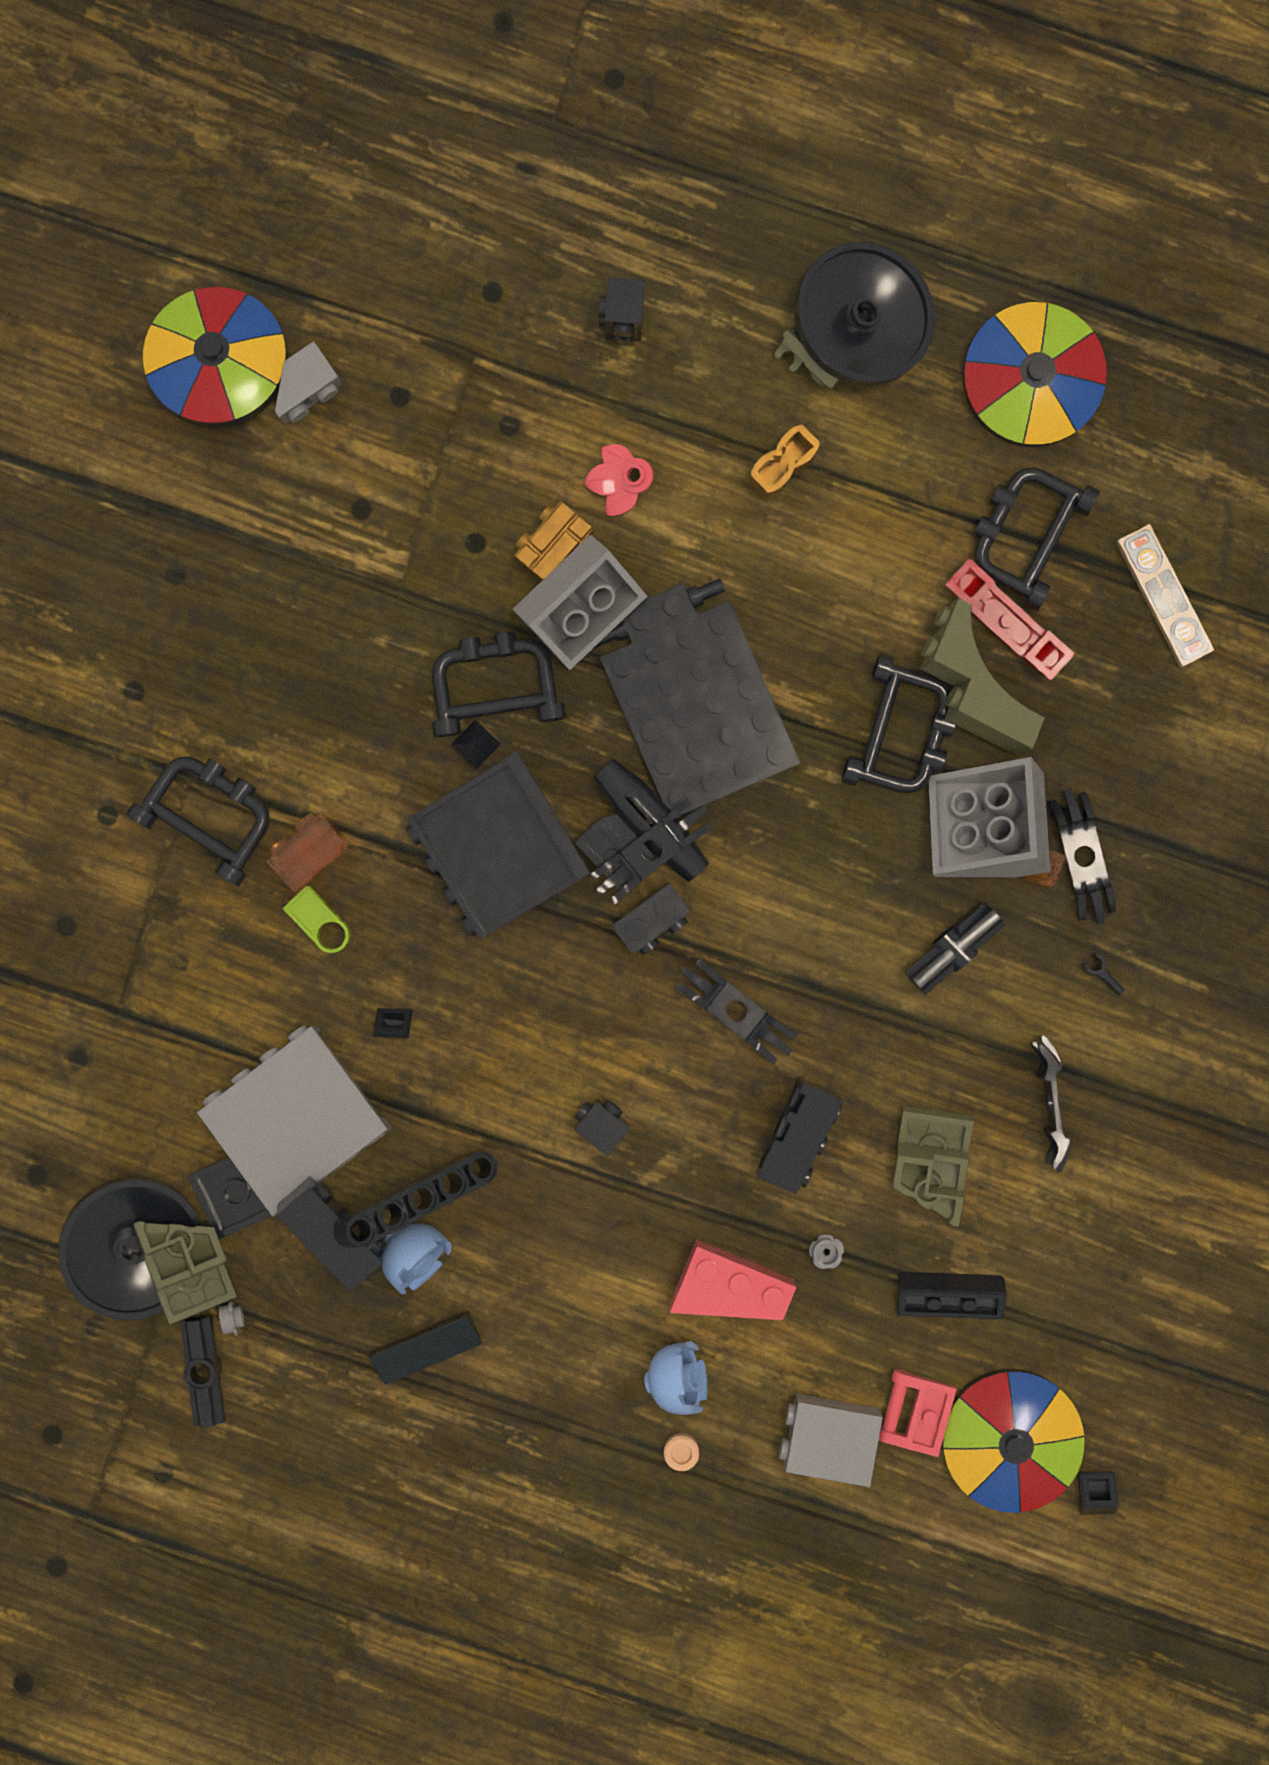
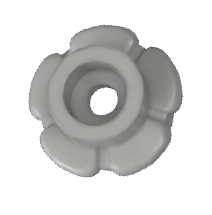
(824, 1261)
(231, 1318)

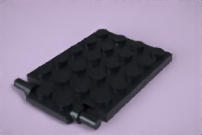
(695, 698)

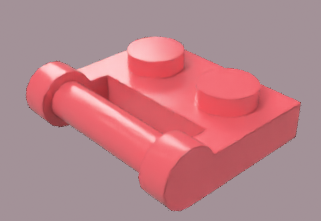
(927, 1417)

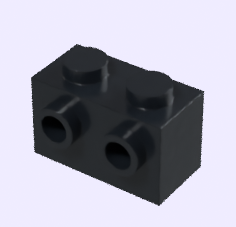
(623, 310)
(650, 919)

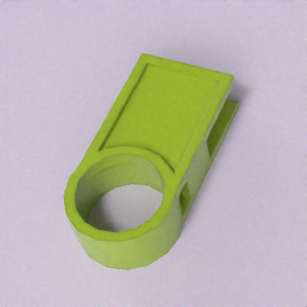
(312, 914)

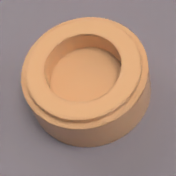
(681, 1452)

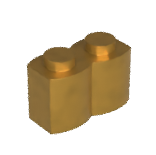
(792, 456)

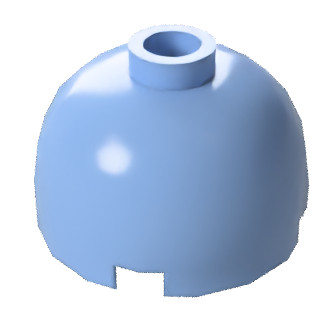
(412, 1255)
(677, 1379)

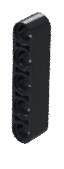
(400, 1200)

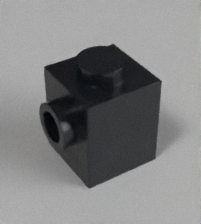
(601, 1124)

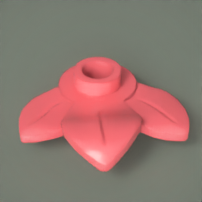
(614, 480)

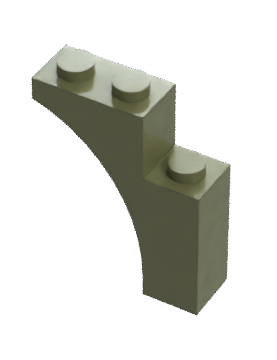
(977, 699)

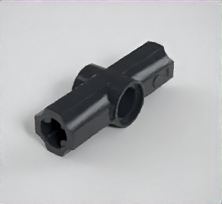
(954, 948)
(200, 1348)

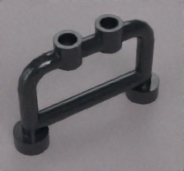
(1003, 499)
(504, 646)
(931, 757)
(212, 773)

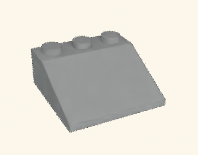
(989, 821)

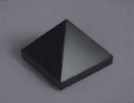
(476, 744)
(393, 1023)

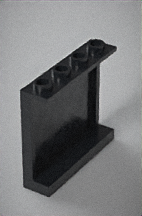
(497, 846)

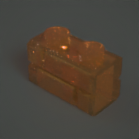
(307, 852)

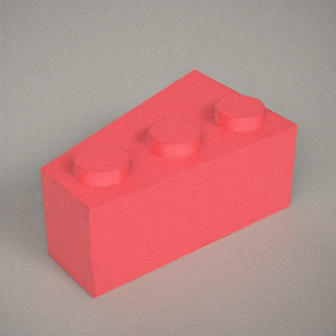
(730, 1286)

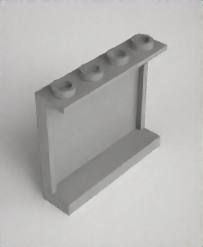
(292, 1118)

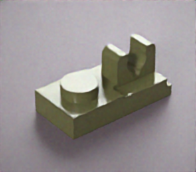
(793, 343)

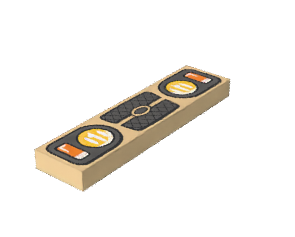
(1164, 595)

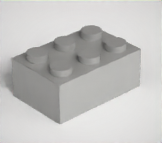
(580, 602)

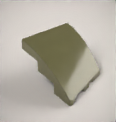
(933, 1159)
(185, 1268)

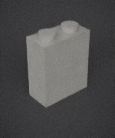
(831, 1439)

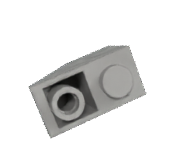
(304, 382)

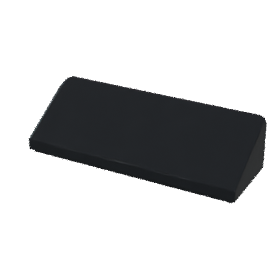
(951, 1295)
(426, 1348)

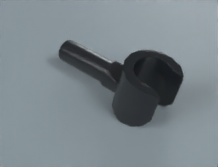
(1104, 975)

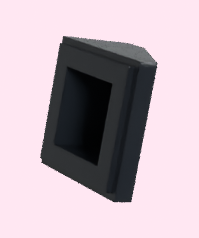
(1097, 1493)

